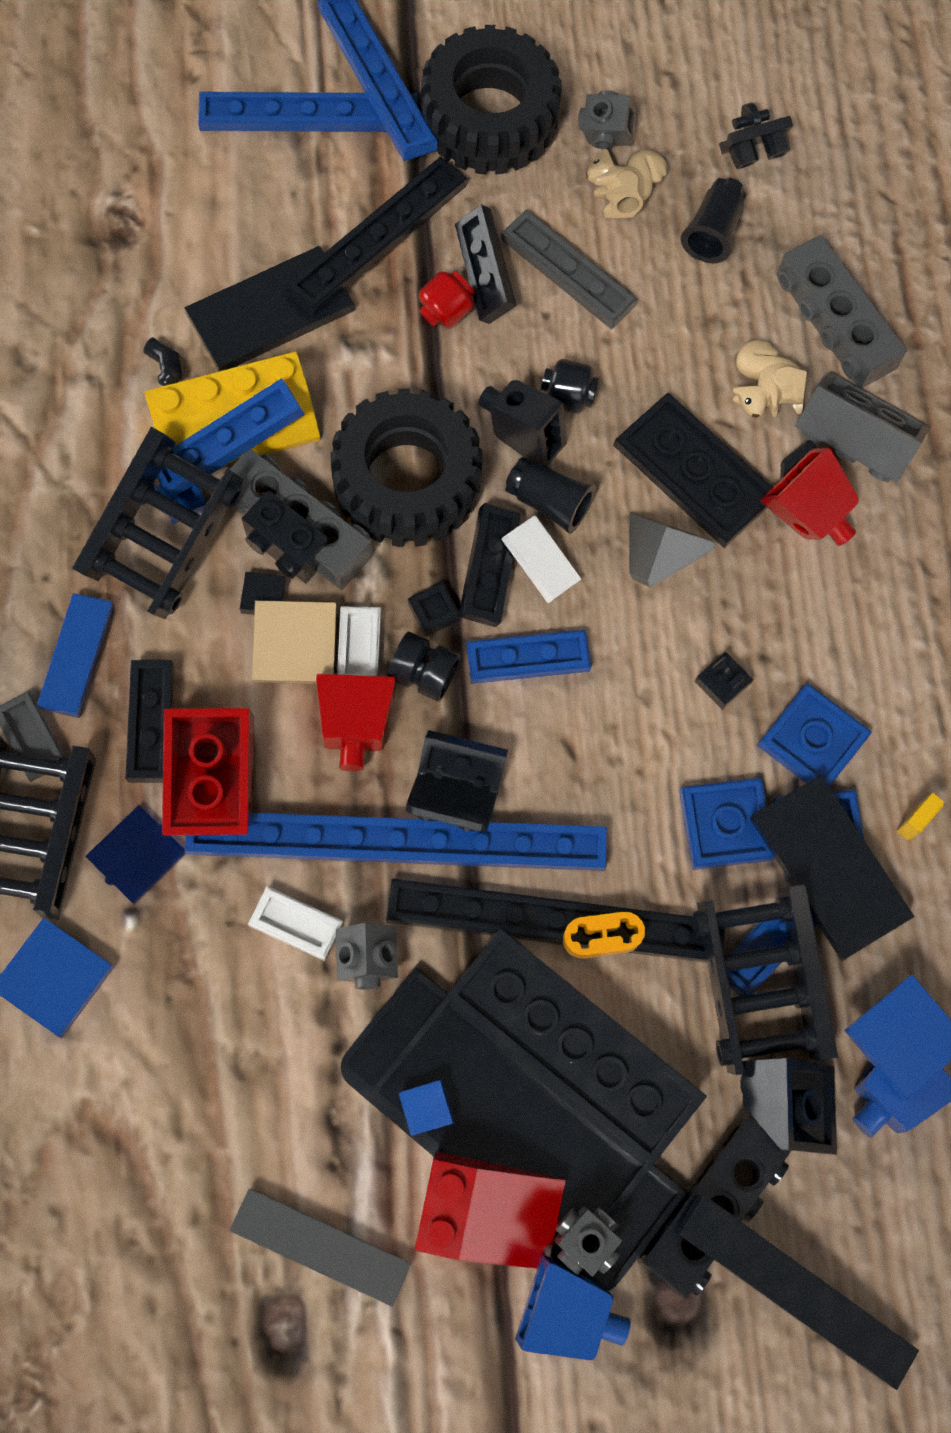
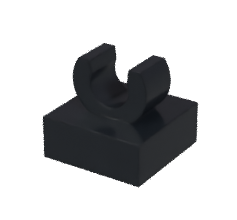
(723, 680)

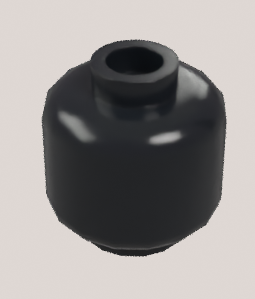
(571, 384)

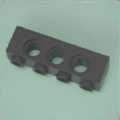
(840, 293)
(336, 561)

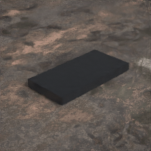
(259, 314)
(694, 469)
(842, 877)

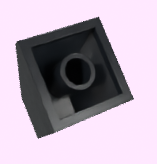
(792, 1103)

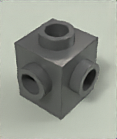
(608, 119)
(366, 954)
(574, 1228)

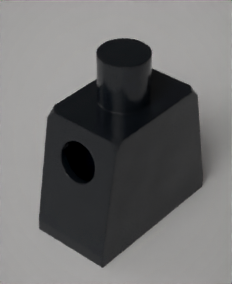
(526, 420)

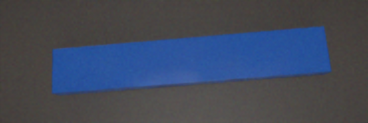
(378, 78)
(288, 112)

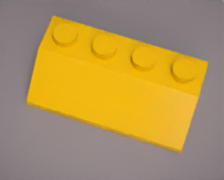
(194, 403)

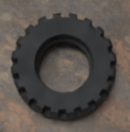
(500, 62)
(399, 422)

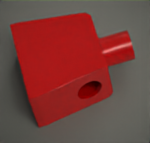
(815, 498)
(354, 715)

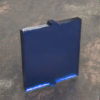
(136, 855)

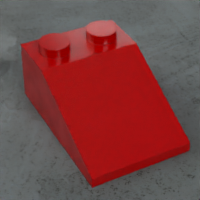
(207, 771)
(488, 1212)

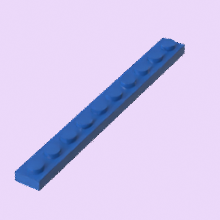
(410, 842)

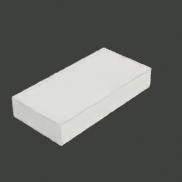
(541, 559)
(359, 641)
(295, 923)

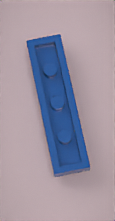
(234, 434)

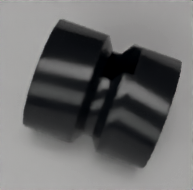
(423, 666)

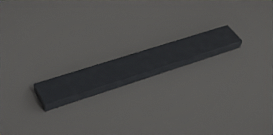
(535, 918)

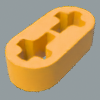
(604, 945)

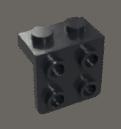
(457, 781)

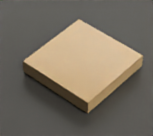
(293, 641)

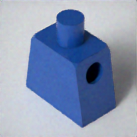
(888, 1108)
(568, 1314)

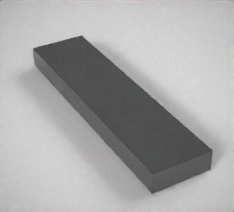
(569, 269)
(320, 1247)

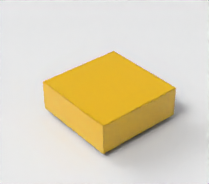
(920, 817)

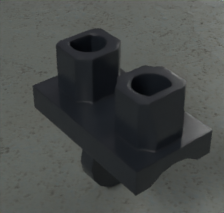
(772, 135)

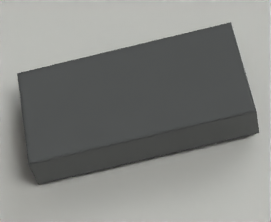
(28, 730)

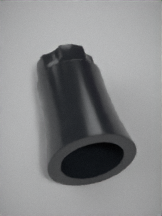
(714, 224)
(551, 493)

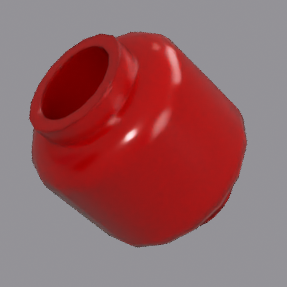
(446, 299)

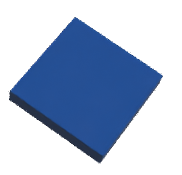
(814, 737)
(720, 824)
(53, 977)
(904, 1037)

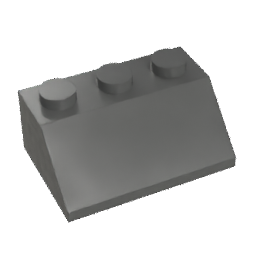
(862, 427)

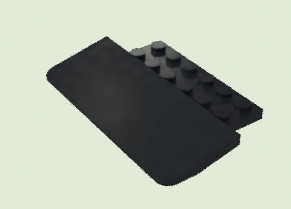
(534, 1087)

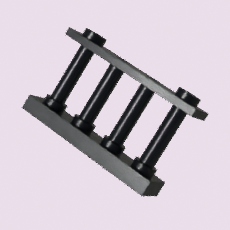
(118, 522)
(65, 812)
(805, 993)

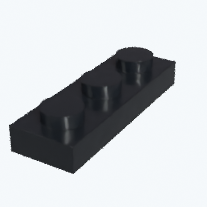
(485, 264)
(488, 566)
(148, 697)

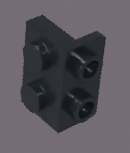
(284, 535)

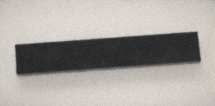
(375, 236)
(797, 1291)

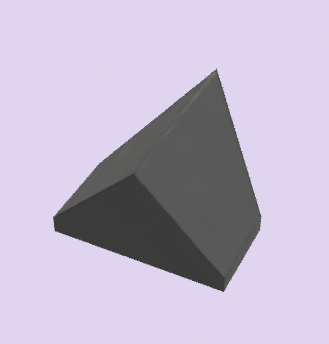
(661, 549)

